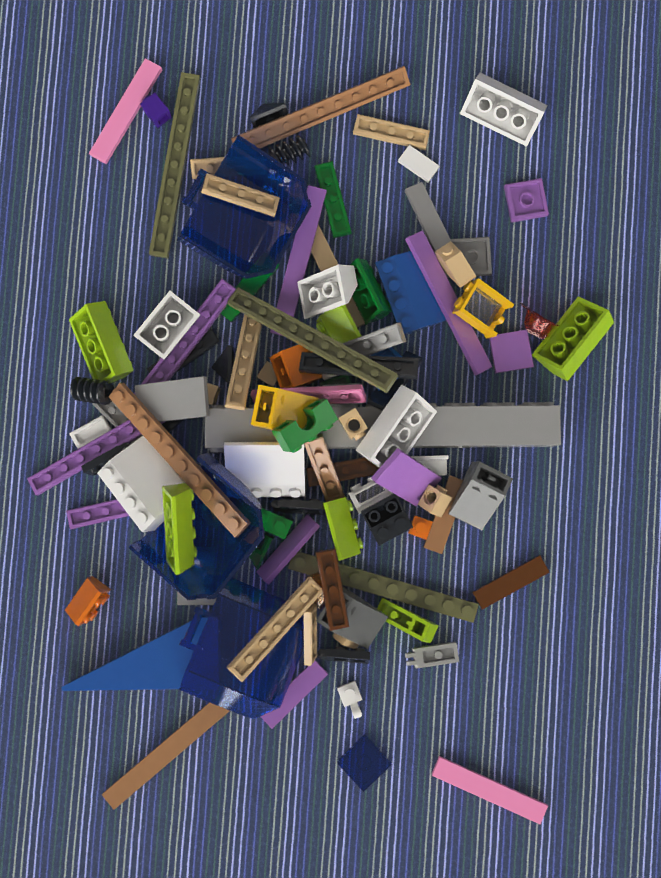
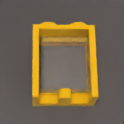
(481, 307)

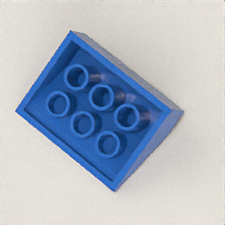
(408, 293)

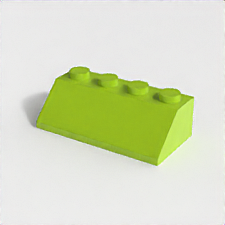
(574, 340)
(100, 342)
(179, 527)

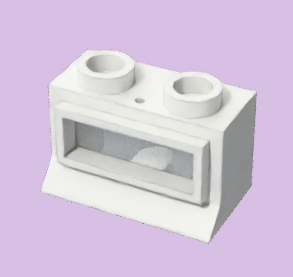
(367, 494)

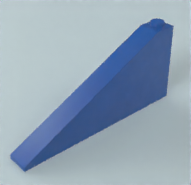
(148, 667)

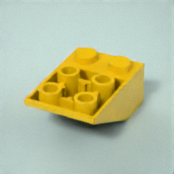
(277, 405)

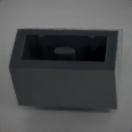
(386, 519)

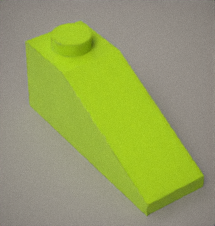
(408, 621)

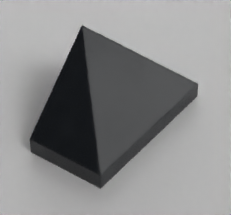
(267, 113)
(224, 364)

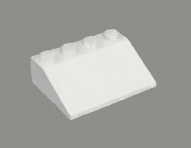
(267, 468)
(137, 482)

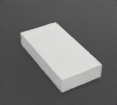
(418, 163)
(90, 431)

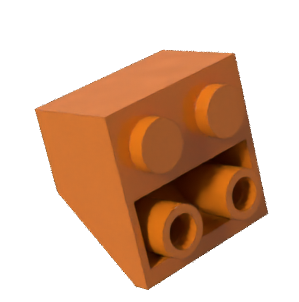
(286, 368)
(87, 600)

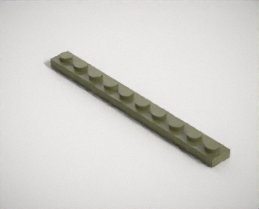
(174, 165)
(313, 340)
(392, 588)

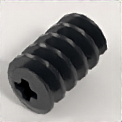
(290, 151)
(91, 390)

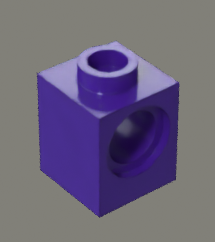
(155, 110)

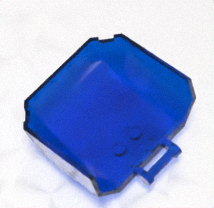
(237, 236)
(217, 549)
(230, 626)

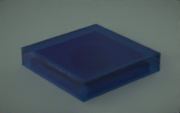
(364, 762)

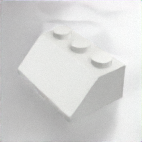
(327, 290)
(167, 325)

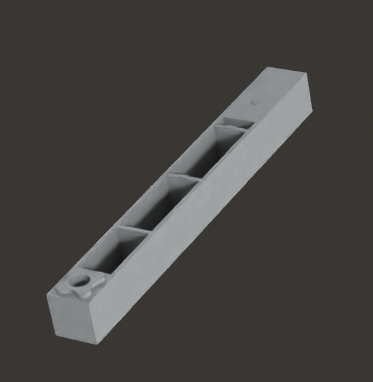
(451, 427)

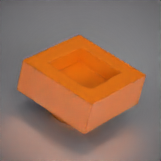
(421, 527)

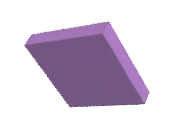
(526, 200)
(511, 351)

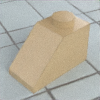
(455, 264)

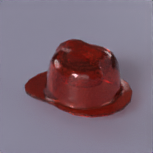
(536, 324)

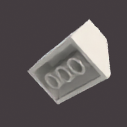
(503, 109)
(397, 426)

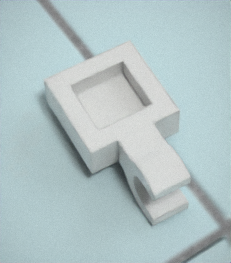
(350, 696)

